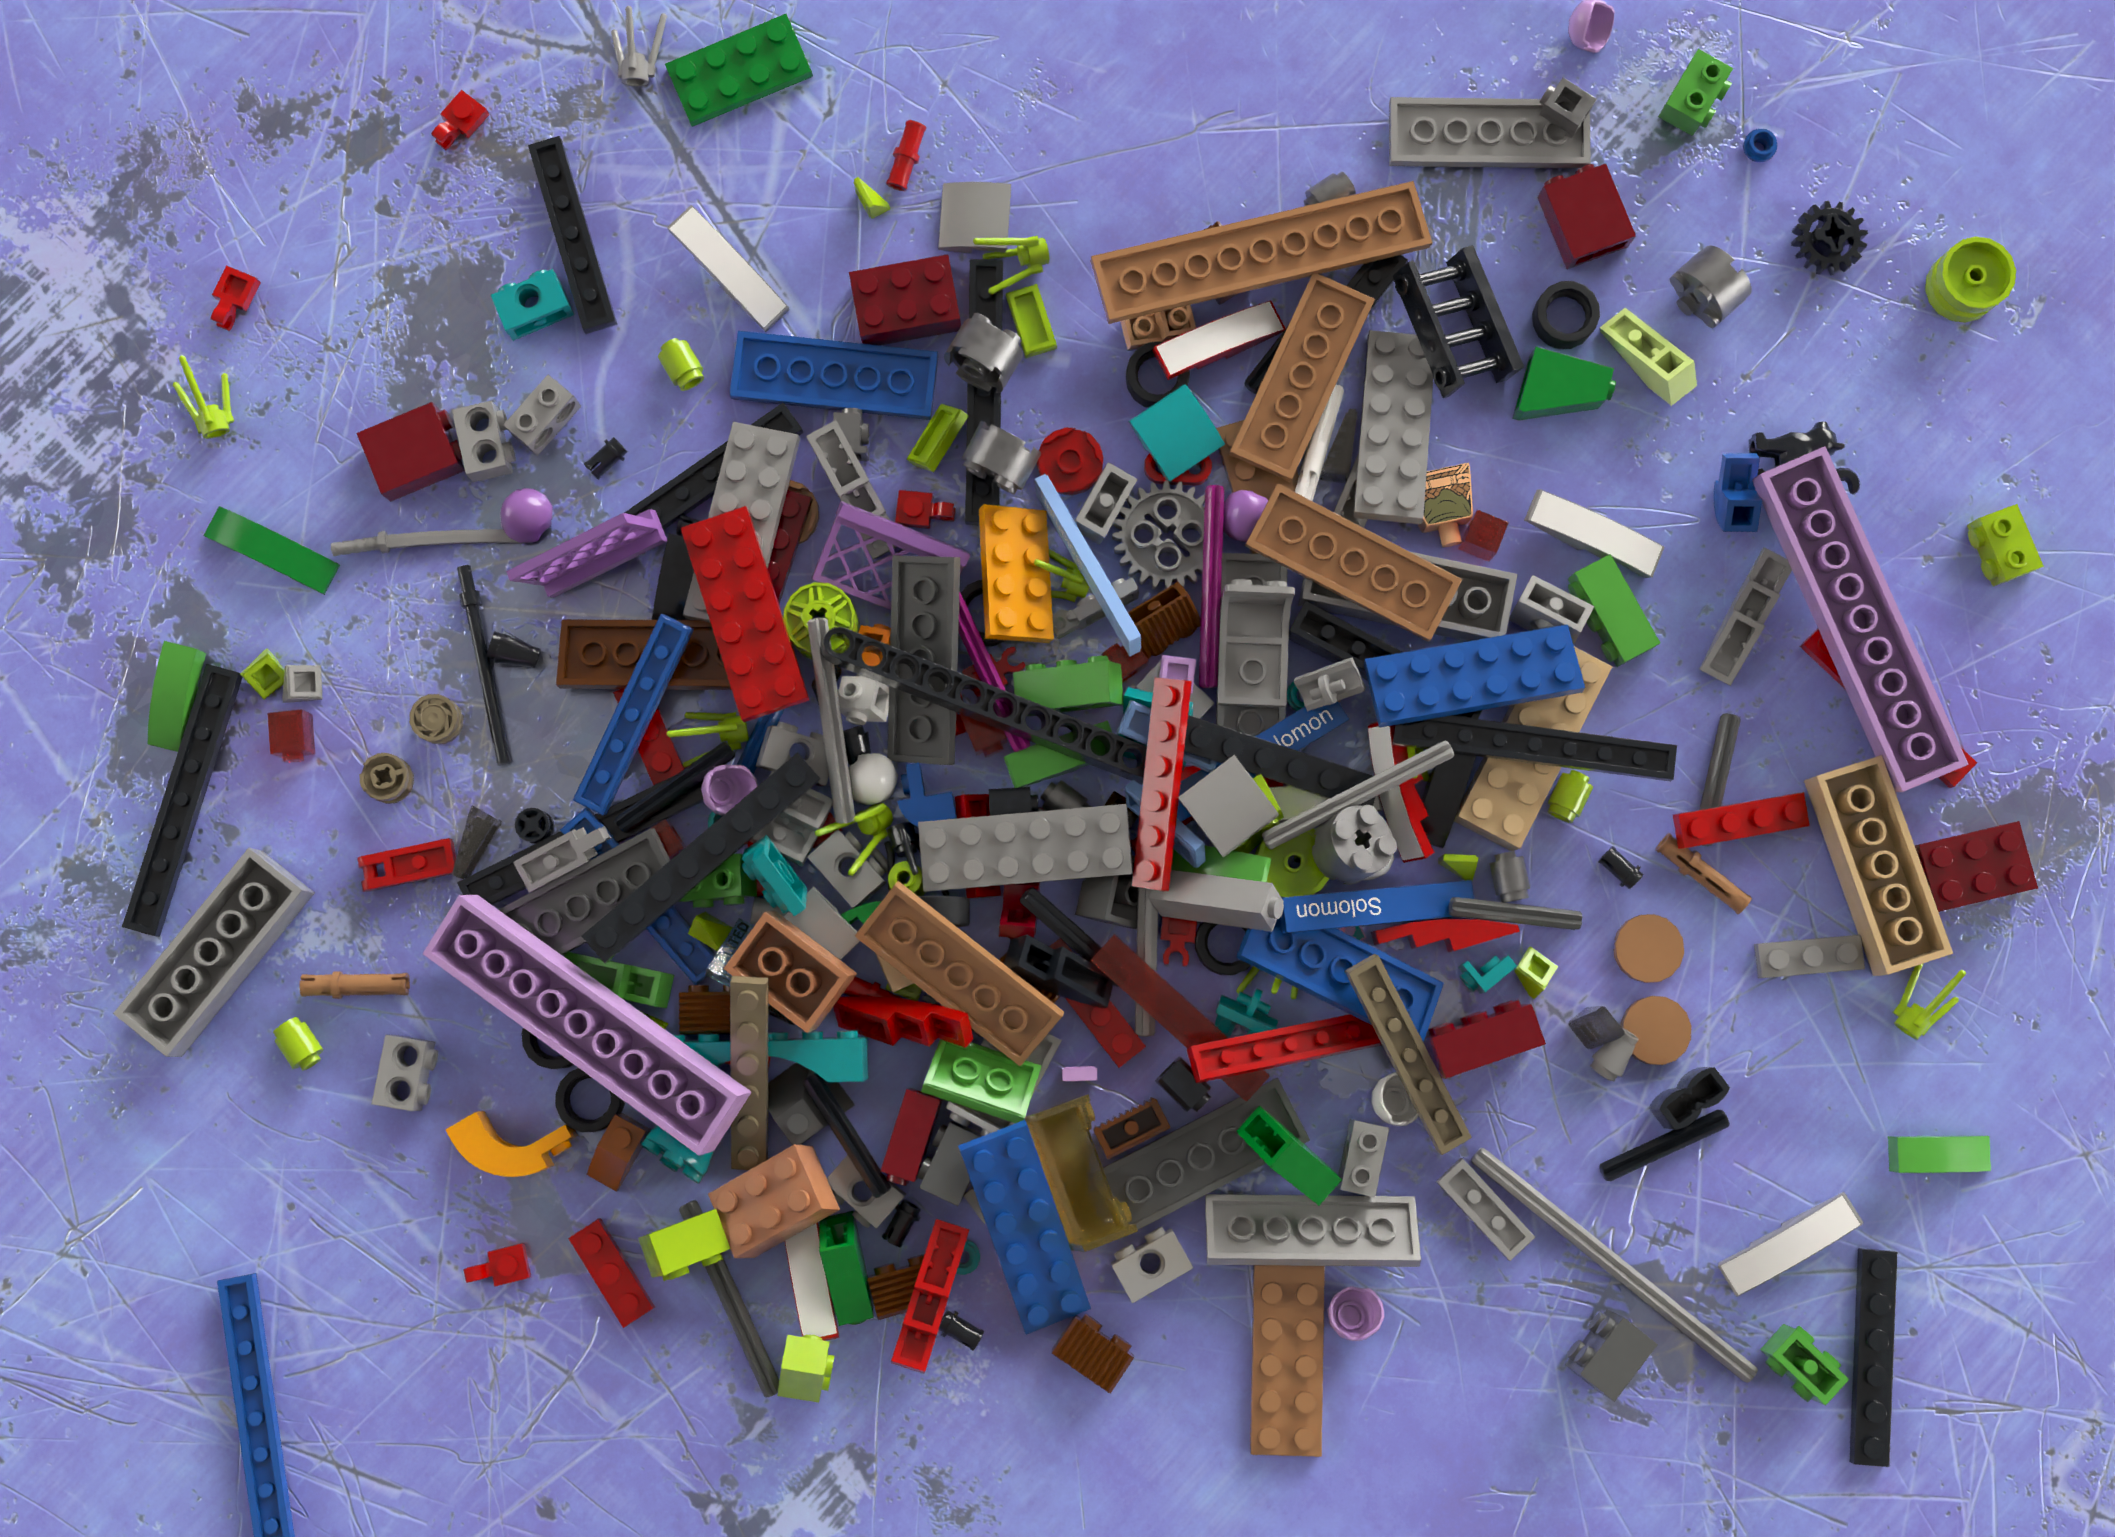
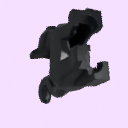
(1798, 444)

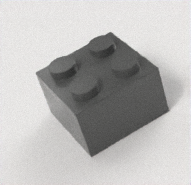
(946, 1172)
(1610, 1353)

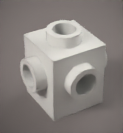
(863, 699)

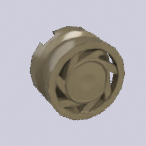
(436, 719)
(386, 778)

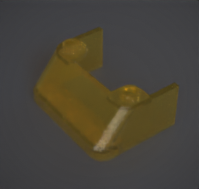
(1077, 1176)

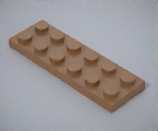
(1301, 377)
(1353, 562)
(959, 973)
(1287, 1360)

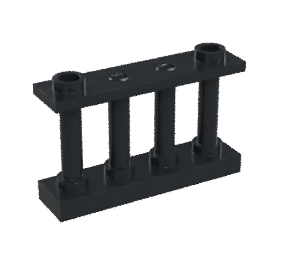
(1482, 310)

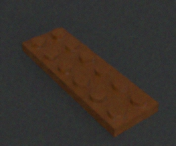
(607, 651)

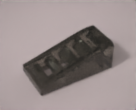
(1339, 458)
(477, 836)
(1595, 1027)

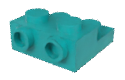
(777, 877)

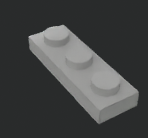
(1809, 956)
(1485, 1209)

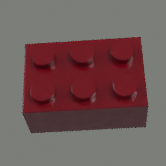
(905, 301)
(1977, 866)
(1483, 1038)

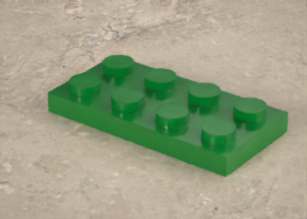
(739, 70)

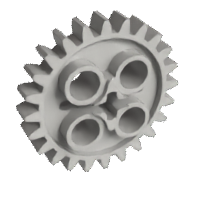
(1145, 556)

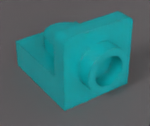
(1492, 970)

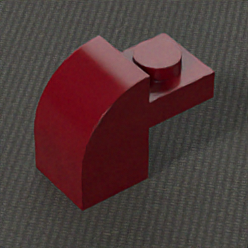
(1016, 918)

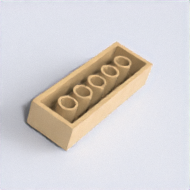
(1510, 793)
(1878, 866)

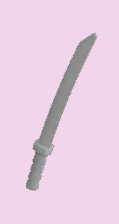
(386, 542)

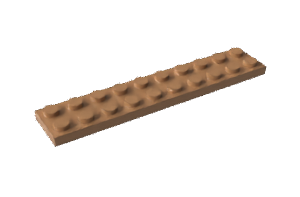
(1260, 252)

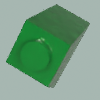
(1561, 385)
(1288, 1156)
(845, 1268)

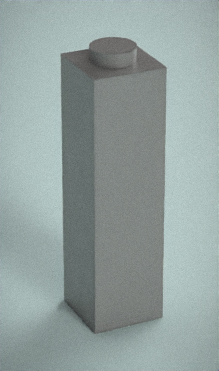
(1219, 900)

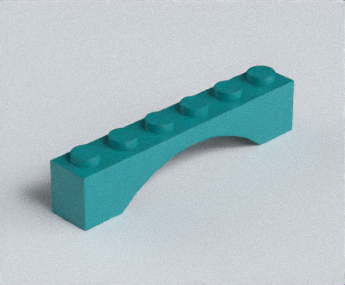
(832, 1058)

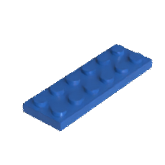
(834, 375)
(1473, 675)
(1318, 965)
(1024, 1226)

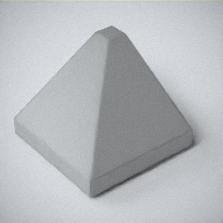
(302, 683)

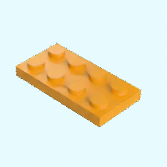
(1014, 588)

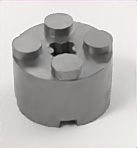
(1710, 286)
(984, 353)
(1000, 456)
(1353, 844)

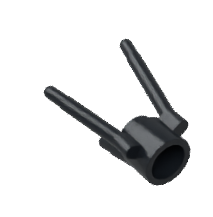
(905, 843)

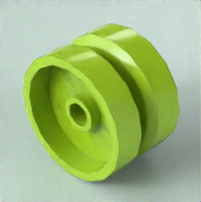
(1970, 279)
(1292, 882)

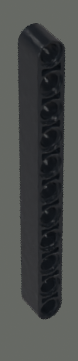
(986, 696)

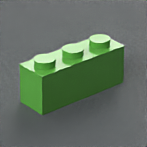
(1615, 611)
(1072, 684)

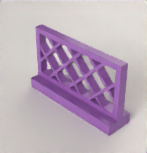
(884, 530)
(591, 553)

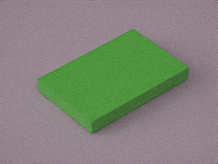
(981, 1080)

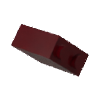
(1586, 215)
(411, 451)
(911, 1136)

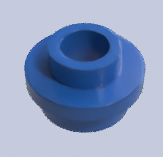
(1764, 137)

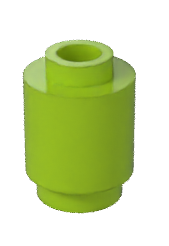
(681, 364)
(1569, 796)
(900, 872)
(298, 1044)

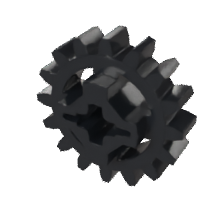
(1824, 249)

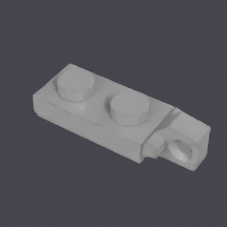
(1090, 611)
(559, 857)

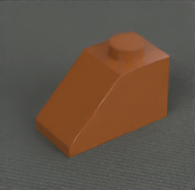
(617, 1151)

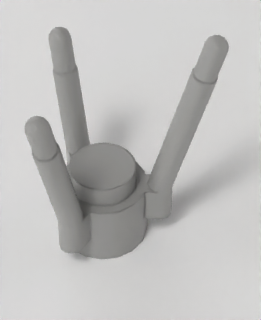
(634, 68)

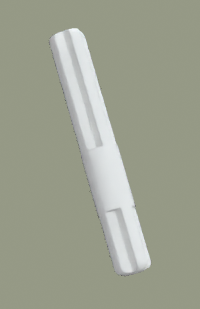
(1318, 446)

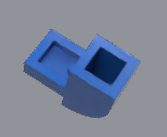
(1735, 498)
(923, 807)

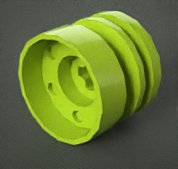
(819, 600)

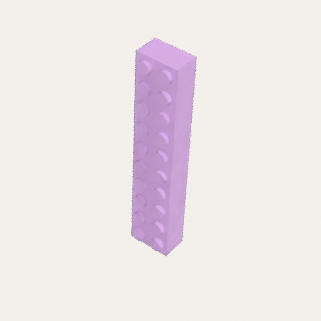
(1859, 620)
(587, 1023)

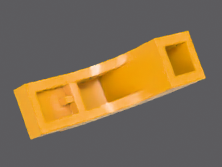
(486, 1150)

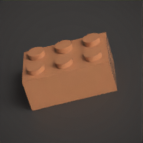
(800, 972)
(774, 1201)

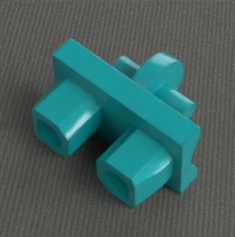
(1245, 1011)

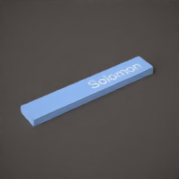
(1088, 565)

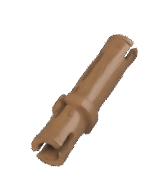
(1699, 870)
(342, 984)

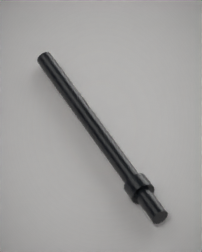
(470, 601)

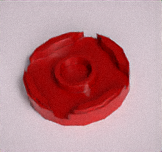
(1070, 460)

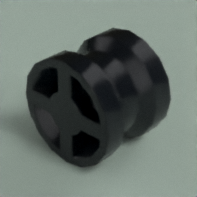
(528, 821)

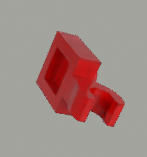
(460, 116)
(233, 291)
(918, 509)
(504, 1266)

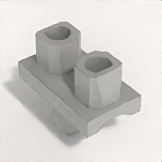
(1330, 684)

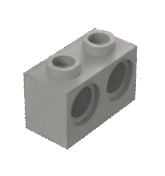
(542, 415)
(477, 443)
(395, 1070)

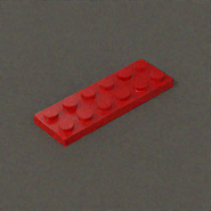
(744, 614)

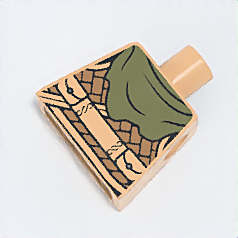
(1447, 502)

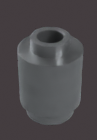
(1329, 189)
(1062, 797)
(1510, 877)

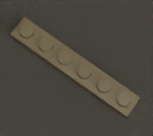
(1408, 1054)
(750, 1069)

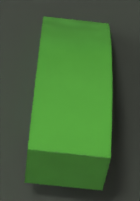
(173, 694)
(1042, 763)
(1234, 865)
(627, 981)
(1938, 1154)

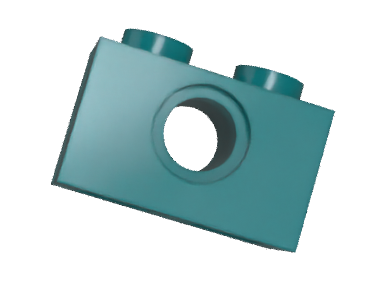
(550, 308)

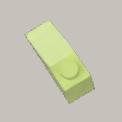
(1651, 356)

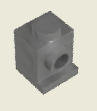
(1573, 99)
(854, 430)

